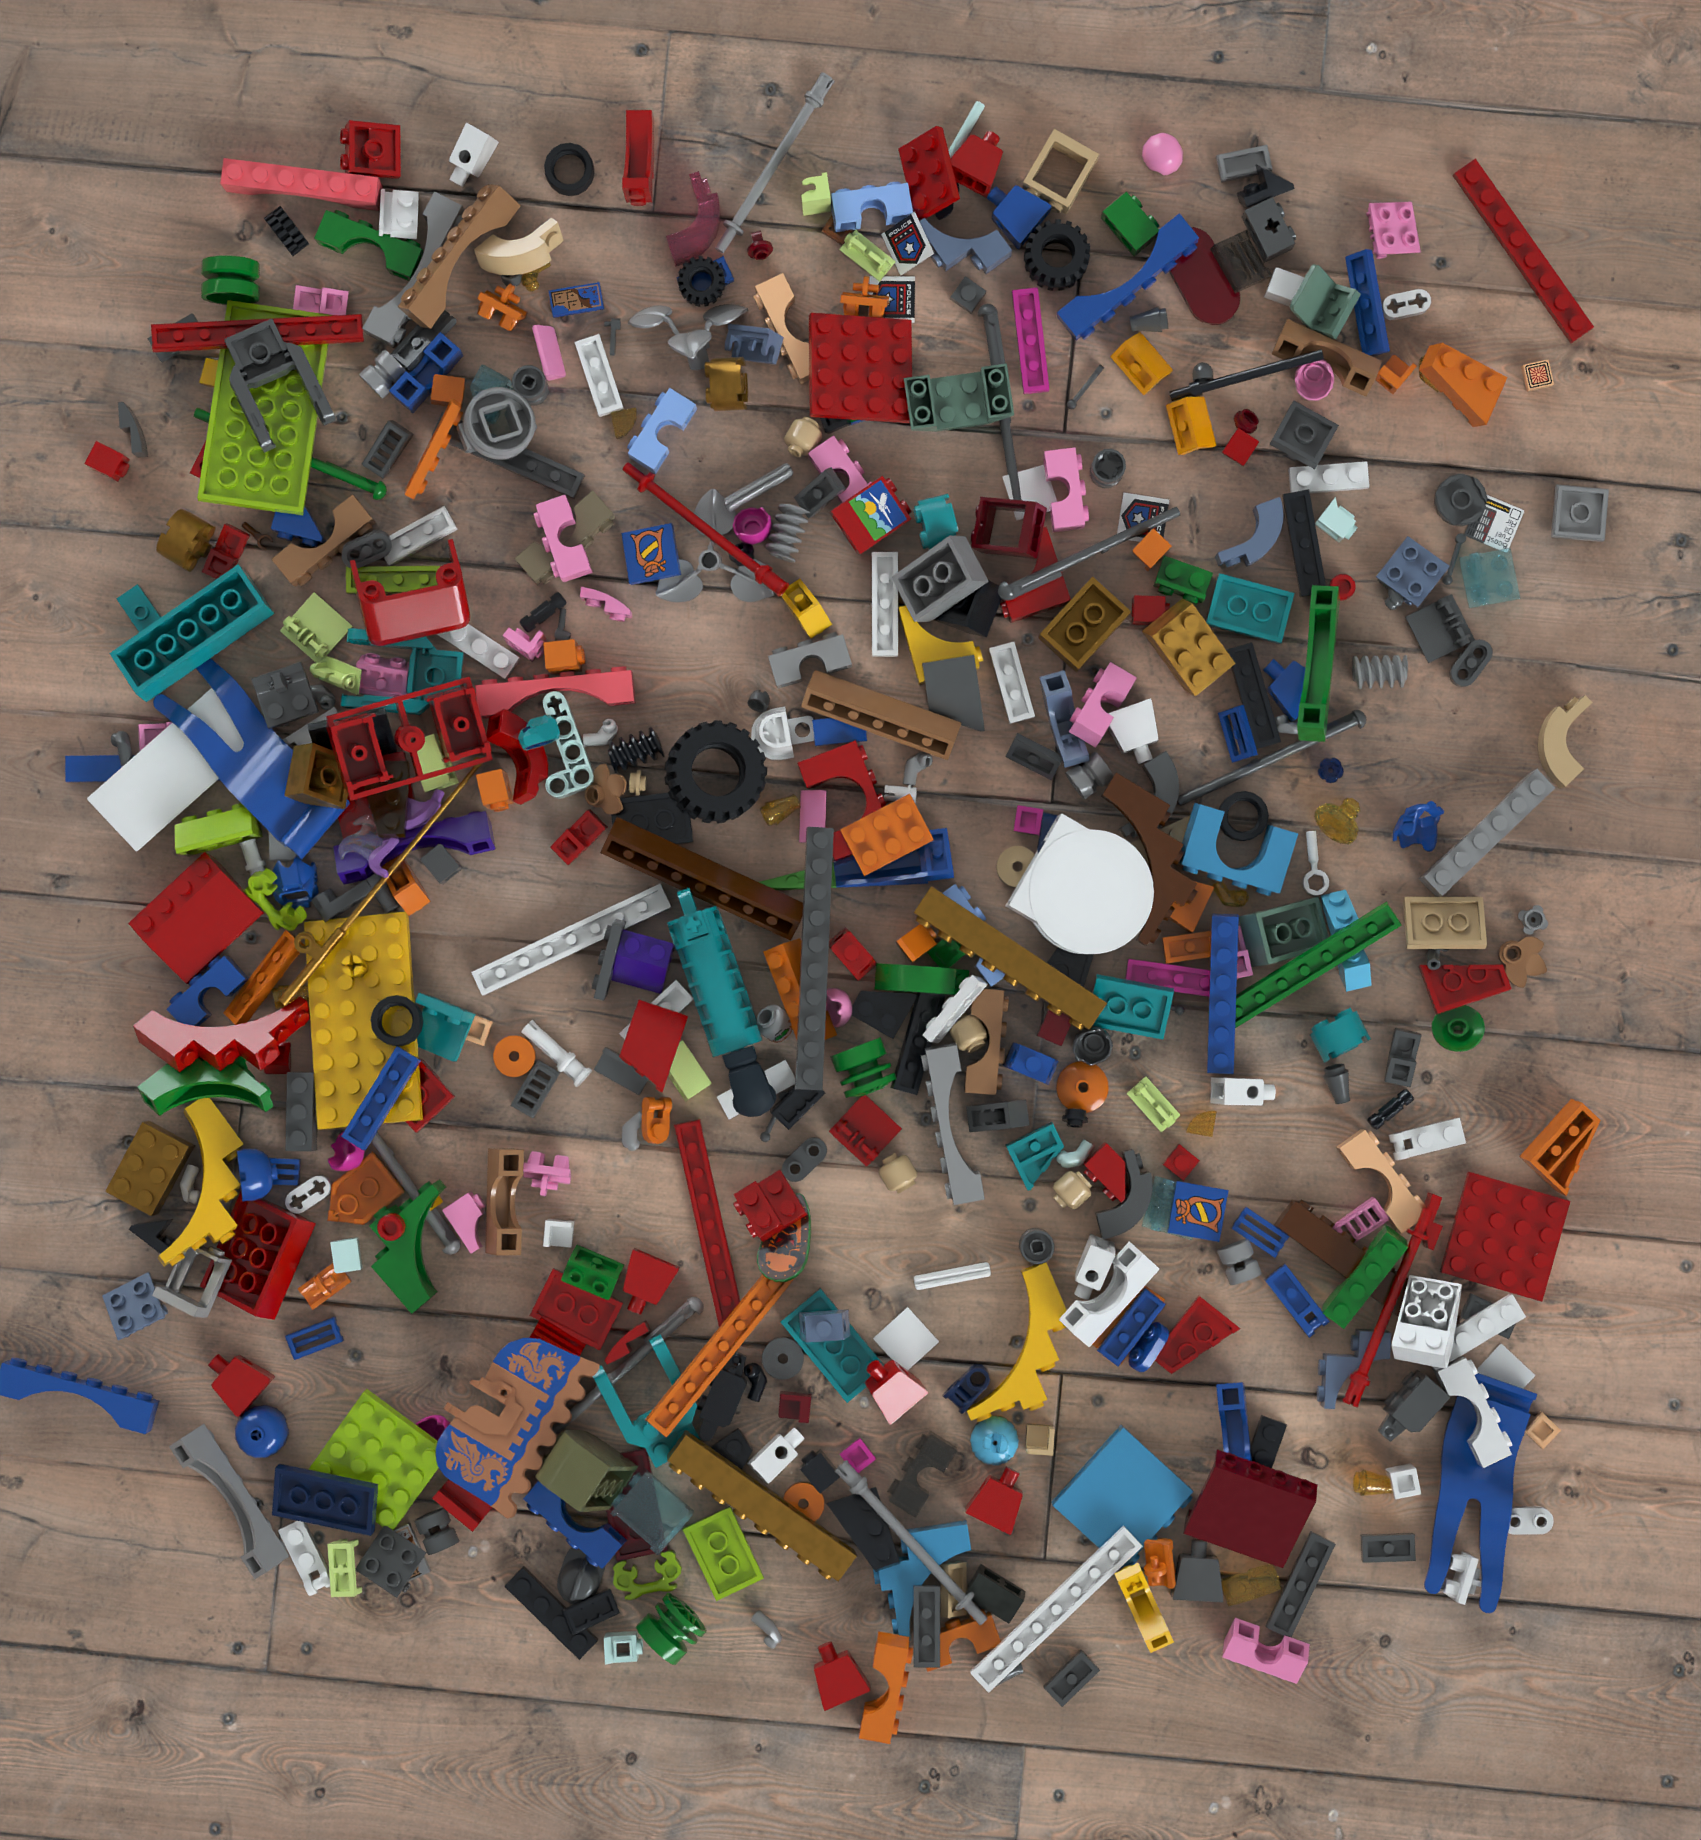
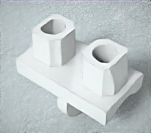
(1465, 1577)

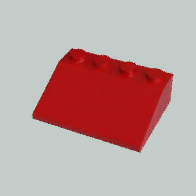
(196, 917)
(263, 1256)

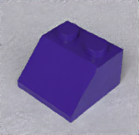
(642, 961)

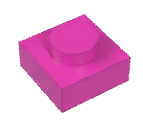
(1028, 820)
(858, 1455)

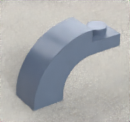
(1268, 527)

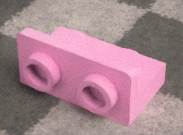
(522, 644)
(383, 675)

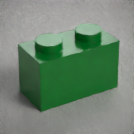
(1130, 223)

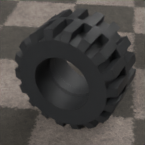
(1057, 276)

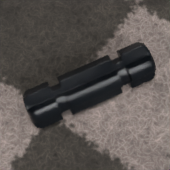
(543, 612)
(1390, 1109)

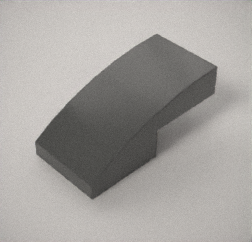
(130, 424)
(1402, 1057)

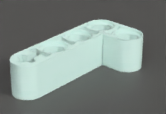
(564, 743)

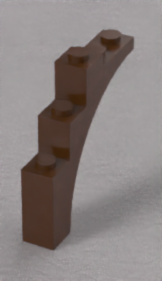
(1145, 814)

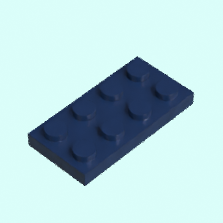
(325, 1499)

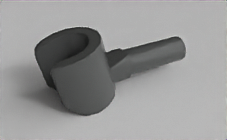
(560, 634)

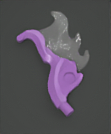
(374, 848)

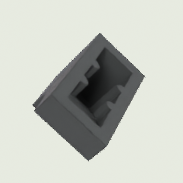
(997, 1116)

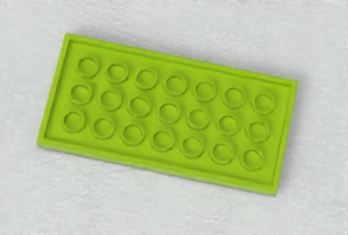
(233, 463)

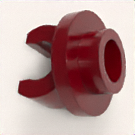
(760, 248)

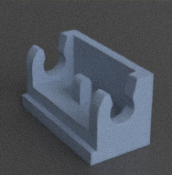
(754, 343)

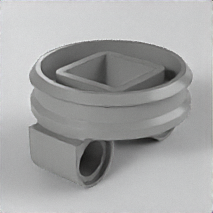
(475, 431)

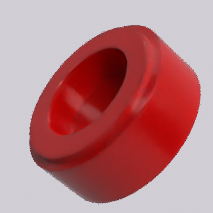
(1346, 585)
(391, 1227)

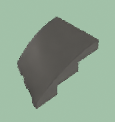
(954, 690)

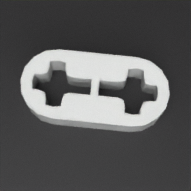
(1405, 298)
(304, 1189)

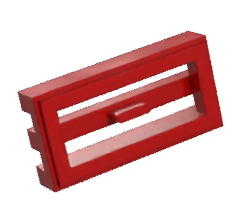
(557, 1337)

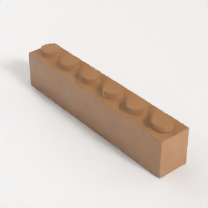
(881, 714)

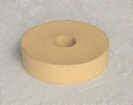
(1006, 860)

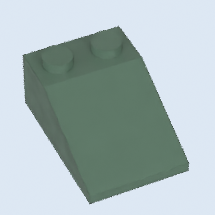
(1283, 931)

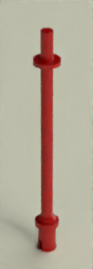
(762, 573)
(1360, 1378)

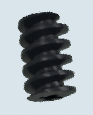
(635, 749)

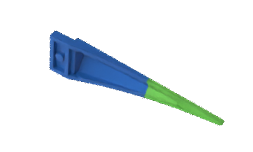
(918, 867)

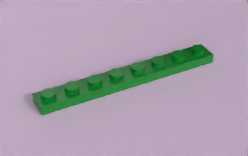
(1315, 962)

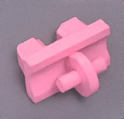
(547, 1176)

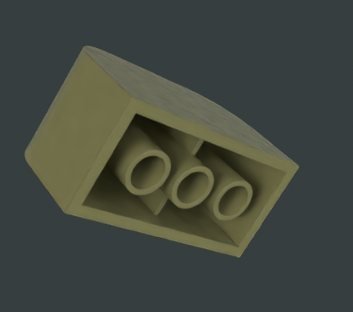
(585, 1471)

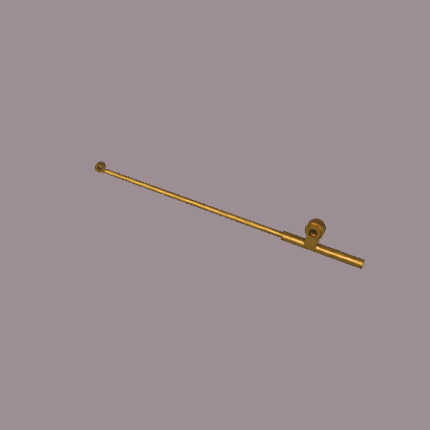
(320, 953)

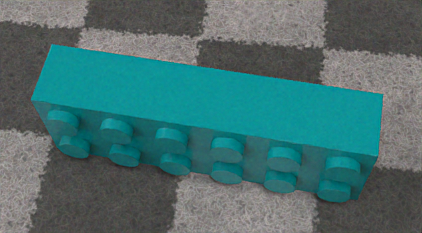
(191, 633)

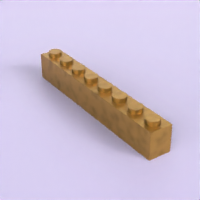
(1009, 958)
(761, 1506)

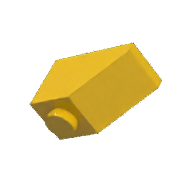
(806, 609)

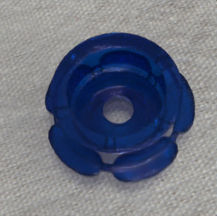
(1332, 763)

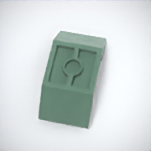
(959, 399)

